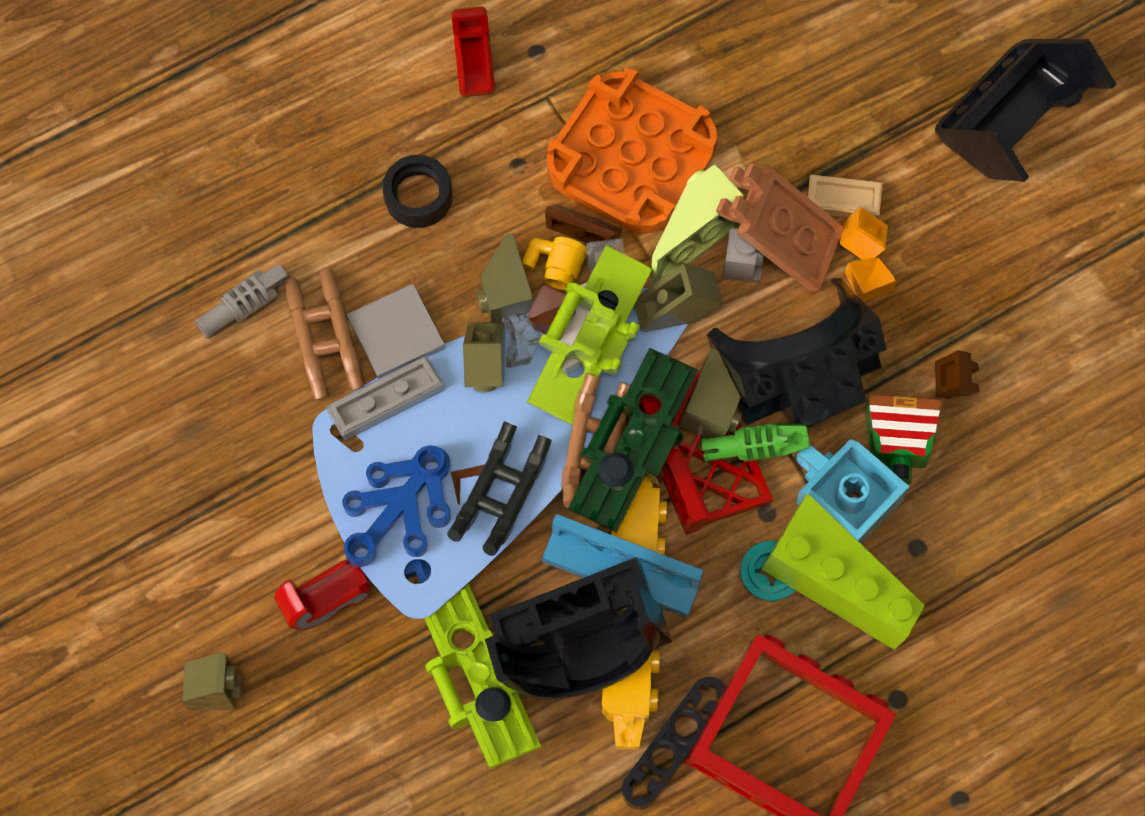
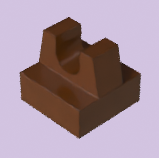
(955, 375)

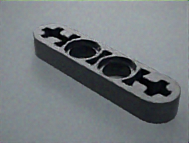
(669, 739)

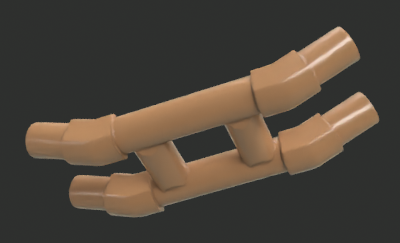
(312, 351)
(581, 425)

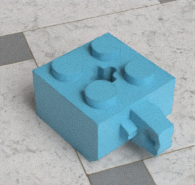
(849, 472)

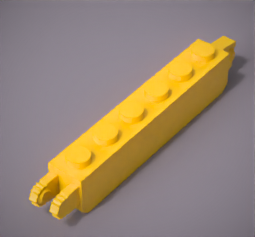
(632, 699)

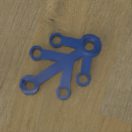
(399, 501)

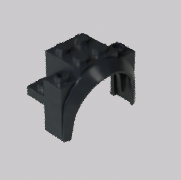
(809, 371)
(584, 634)

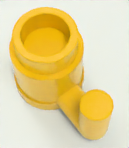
(563, 263)

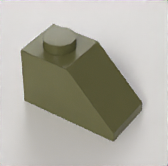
(504, 283)
(678, 298)
(484, 355)
(713, 401)

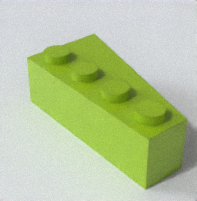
(842, 575)

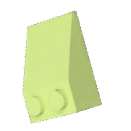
(694, 222)

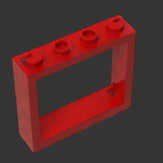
(808, 670)

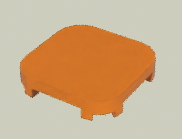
(630, 151)

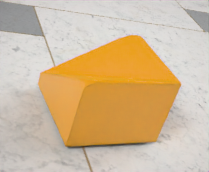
(864, 234)
(870, 278)

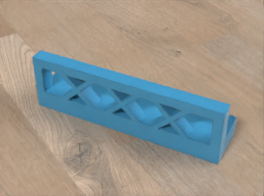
(588, 550)

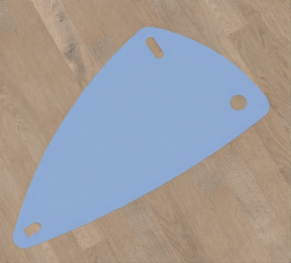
(465, 428)

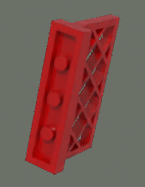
(683, 484)

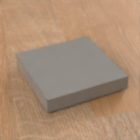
(395, 331)

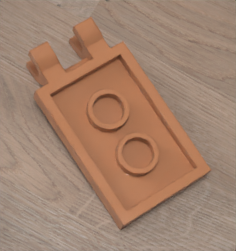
(783, 224)

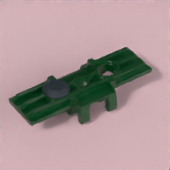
(644, 446)

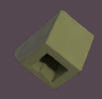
(211, 683)

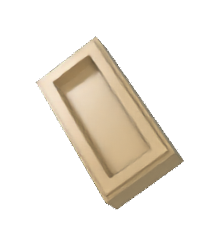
(844, 195)

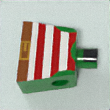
(901, 431)

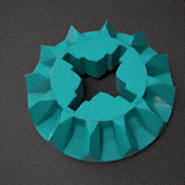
(757, 583)

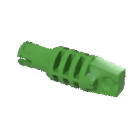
(758, 442)

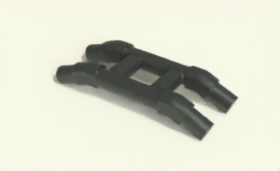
(494, 469)

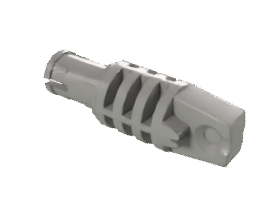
(243, 300)

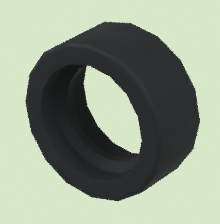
(409, 167)

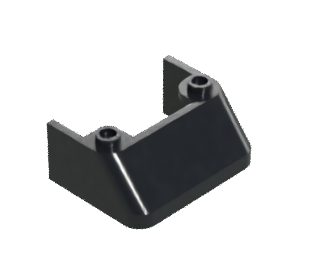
(1015, 96)

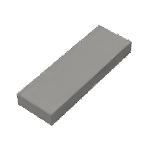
(385, 398)

